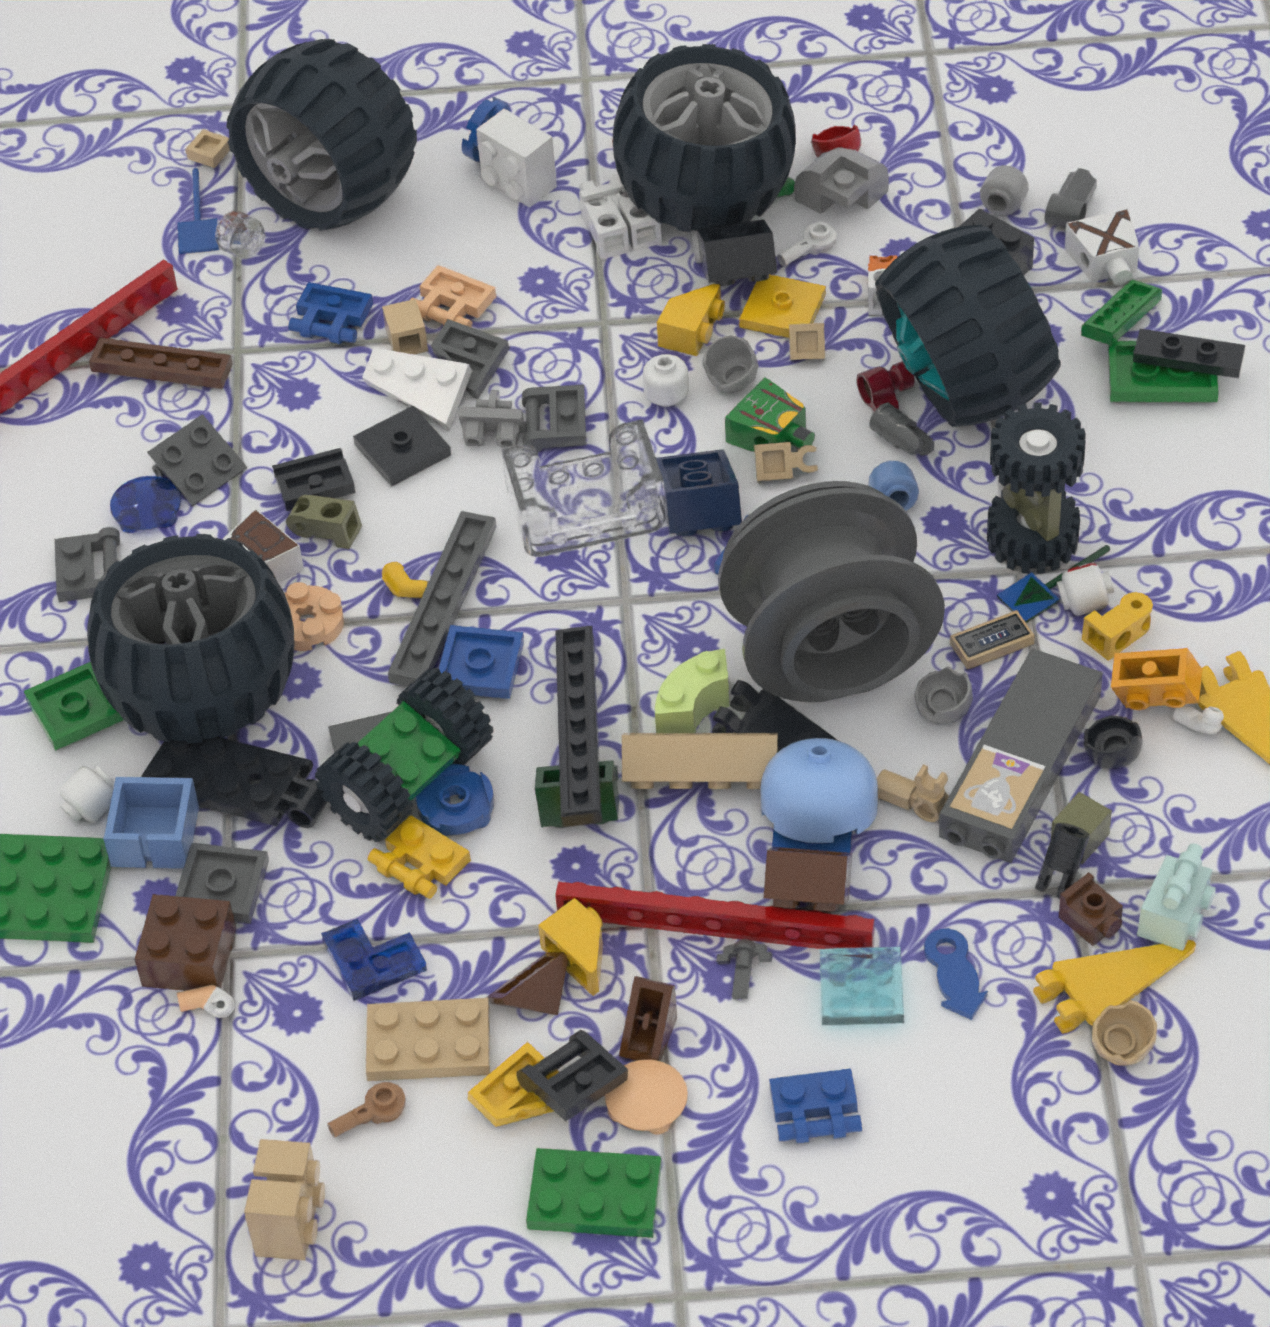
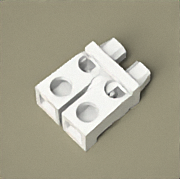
(614, 217)

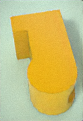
(1118, 626)

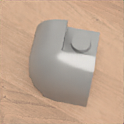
(841, 178)

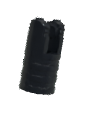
(1063, 855)

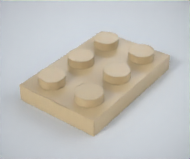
(428, 1039)

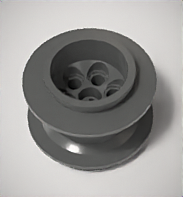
(829, 592)

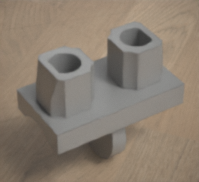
(492, 416)

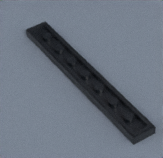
(578, 727)

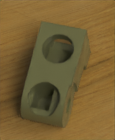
(325, 519)

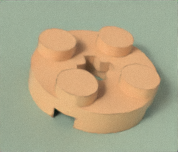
(321, 604)

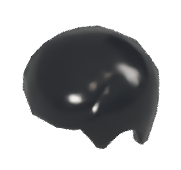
(1113, 742)

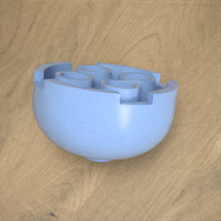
(819, 790)

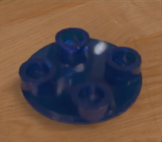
(145, 504)

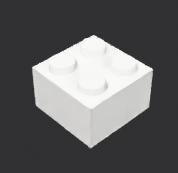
(516, 158)

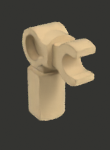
(923, 794)

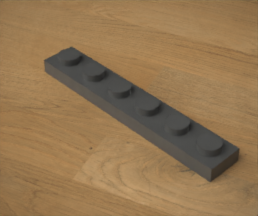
(442, 597)

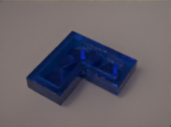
(367, 967)

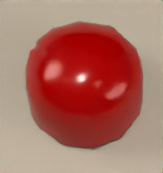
(836, 137)

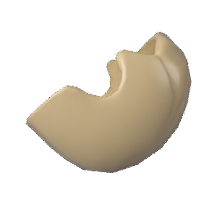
(1124, 1033)

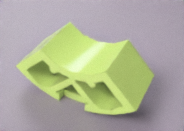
(692, 693)

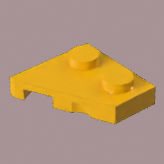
(501, 1095)

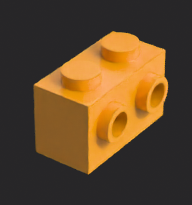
(1156, 678)

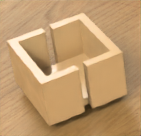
(285, 1204)

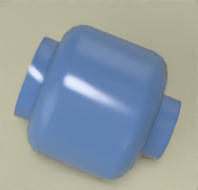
(895, 481)

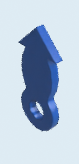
(955, 974)

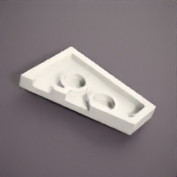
(419, 381)

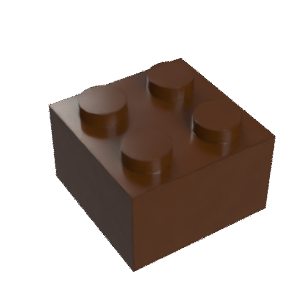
(807, 877)
(185, 942)

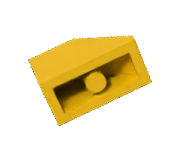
(579, 936)

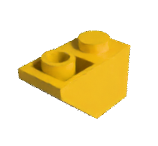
(690, 319)

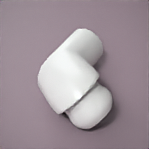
(1205, 722)

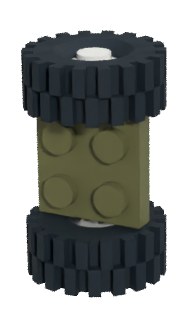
(1034, 459)

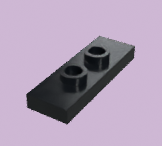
(1189, 353)

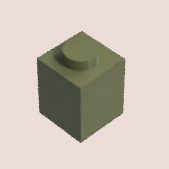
(1089, 816)

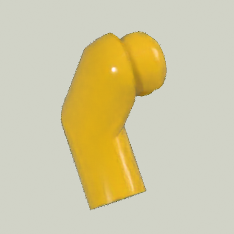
(400, 583)

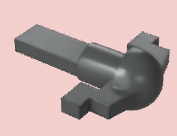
(745, 951)

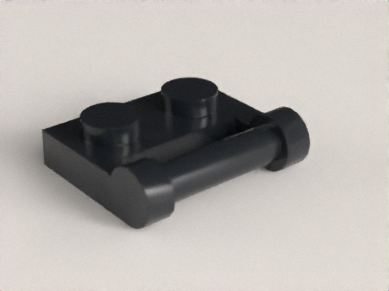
(580, 1082)

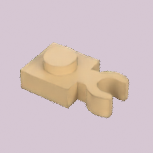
(776, 460)

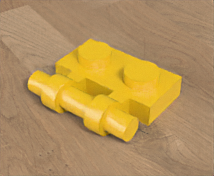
(425, 849)

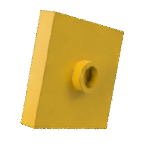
(781, 302)

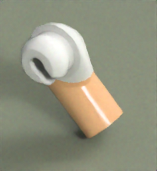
(208, 998)

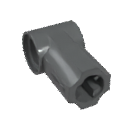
(1072, 199)

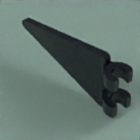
(765, 715)

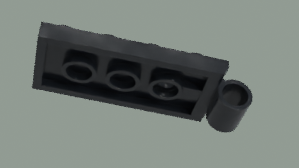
(224, 774)

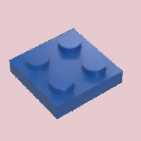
(483, 659)

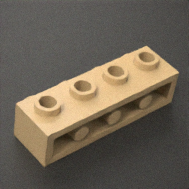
(696, 758)

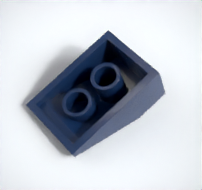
(700, 492)

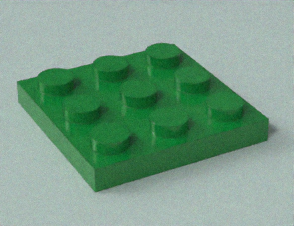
(52, 887)

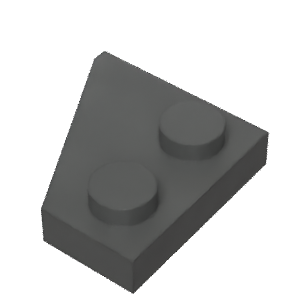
(473, 347)

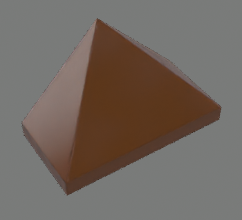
(535, 987)

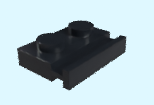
(316, 475)

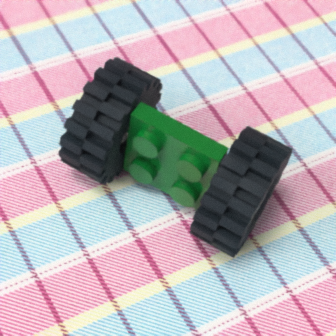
(382, 773)

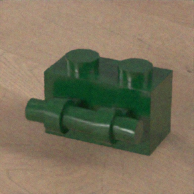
(548, 794)

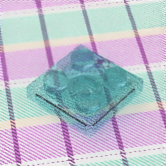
(861, 986)

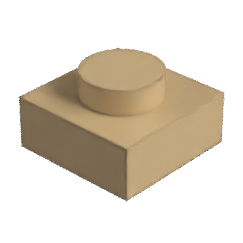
(208, 148)
(807, 341)

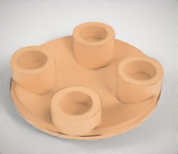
(649, 1097)

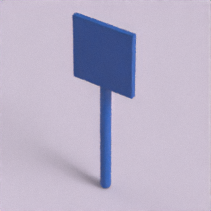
(197, 234)

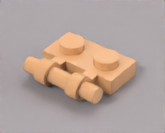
(456, 291)

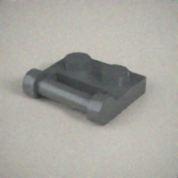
(566, 416)
(76, 563)

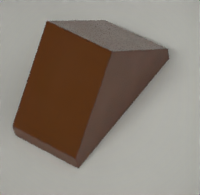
(648, 1020)

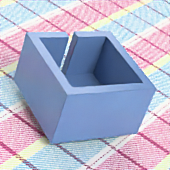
(151, 822)

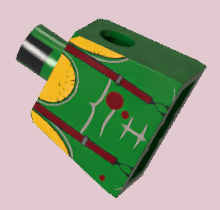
(767, 417)

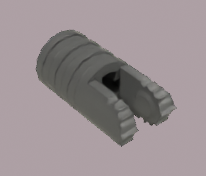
(900, 430)

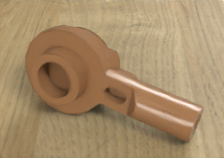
(382, 1104)

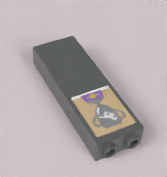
(1020, 755)

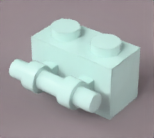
(1177, 899)

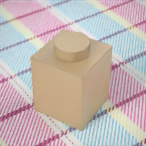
(405, 327)

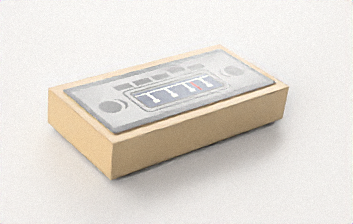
(992, 639)

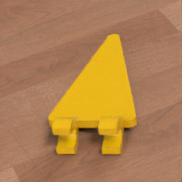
(1242, 701)
(1104, 980)

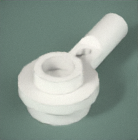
(816, 239)

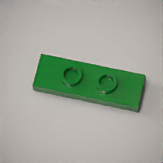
(1121, 312)

